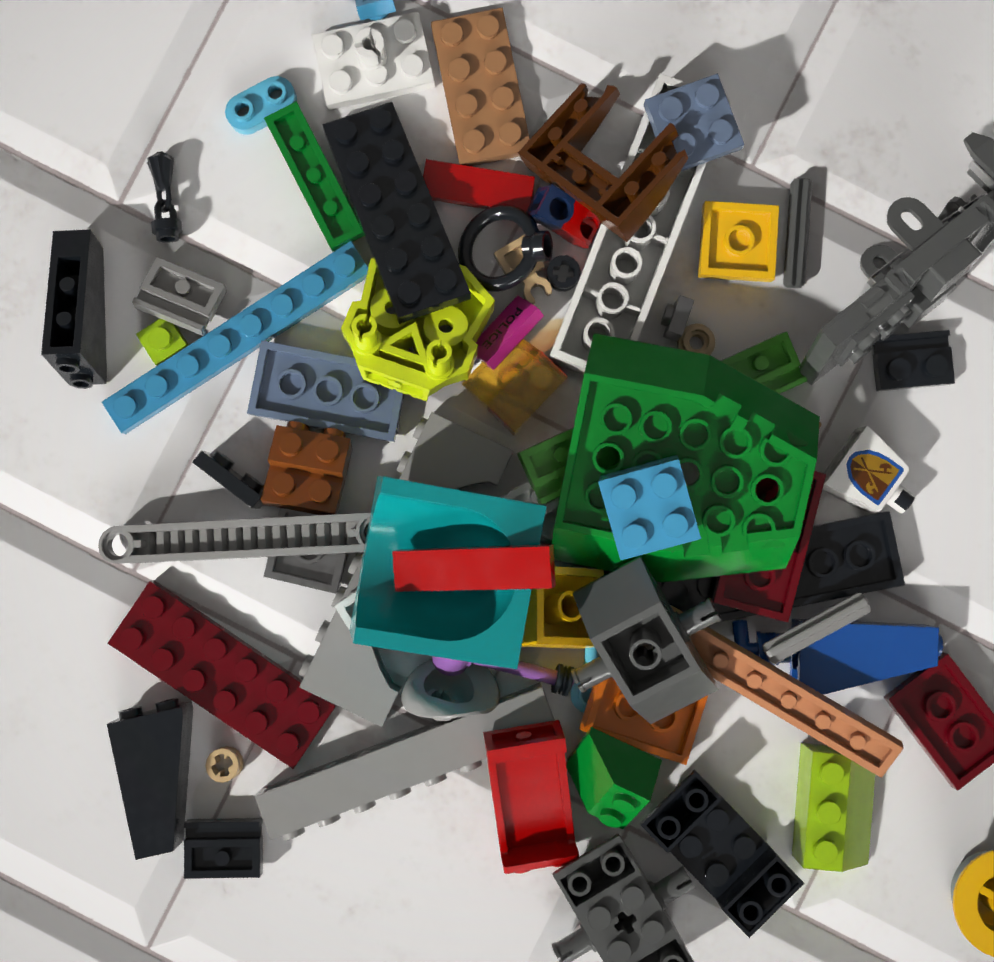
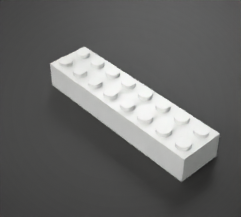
(624, 275)

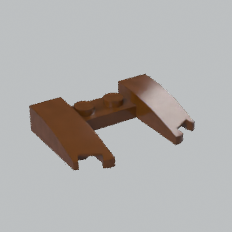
(618, 202)

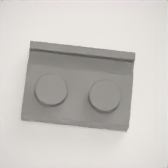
(179, 296)

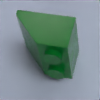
(612, 777)

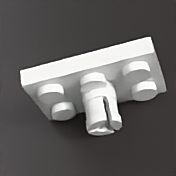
(373, 60)

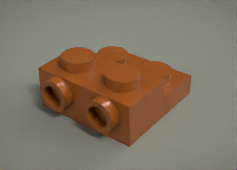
(307, 469)

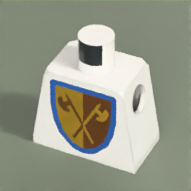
(868, 474)

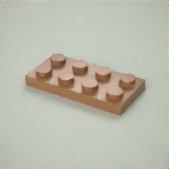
(480, 87)

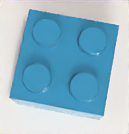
(649, 507)

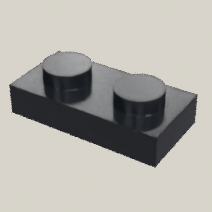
(220, 469)

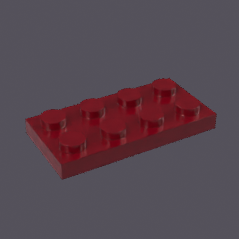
(771, 591)

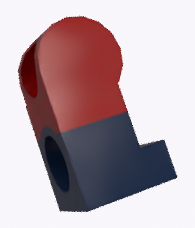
(563, 216)

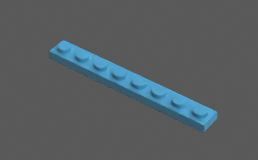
(236, 338)

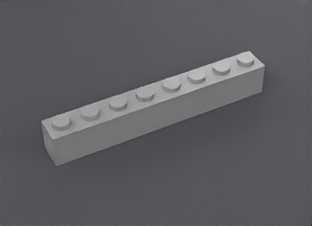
(392, 766)

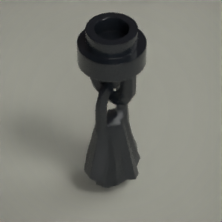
(161, 169)

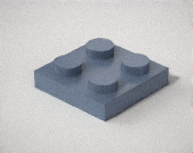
(701, 119)

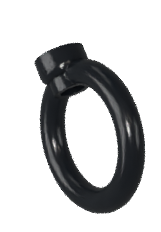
(536, 246)

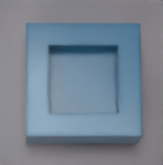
(374, 9)

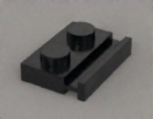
(913, 361)
(223, 848)

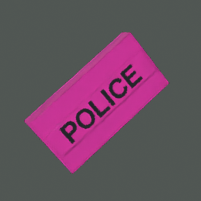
(507, 331)

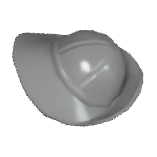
(446, 697)

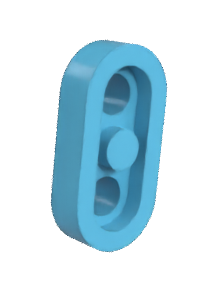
(259, 103)

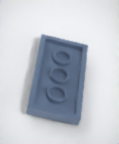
(322, 392)

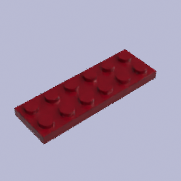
(221, 673)

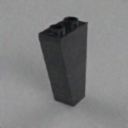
(76, 309)
(153, 773)

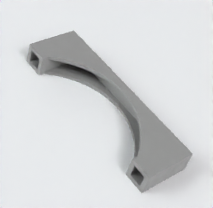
(355, 673)

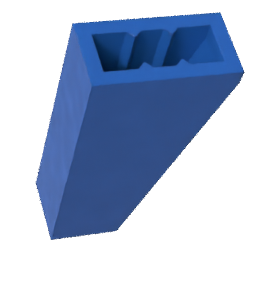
(866, 654)

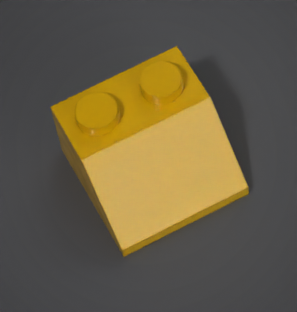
(553, 613)

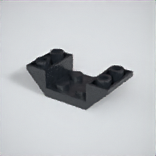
(722, 852)

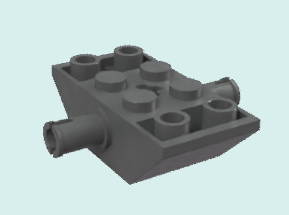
(632, 610)
(612, 882)

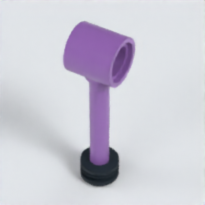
(560, 678)

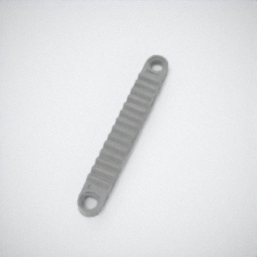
(238, 538)

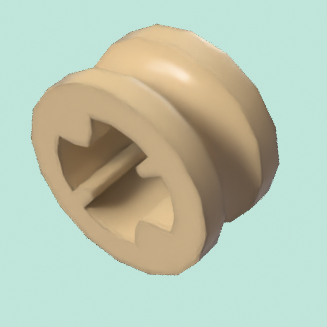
(214, 758)

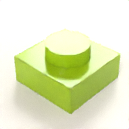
(162, 340)

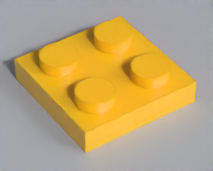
(738, 241)

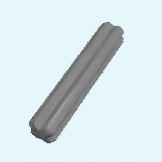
(816, 628)

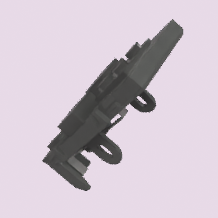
(918, 284)

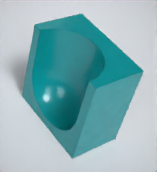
(445, 624)

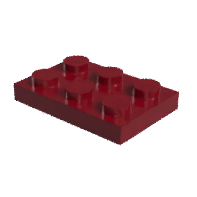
(947, 720)

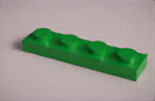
(314, 176)

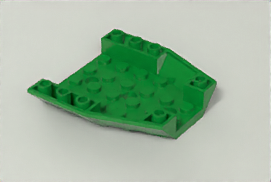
(689, 405)

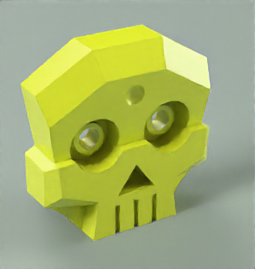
(439, 357)

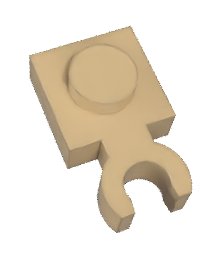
(508, 259)

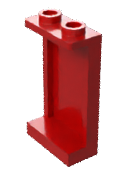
(531, 796)

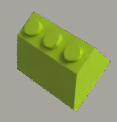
(832, 811)

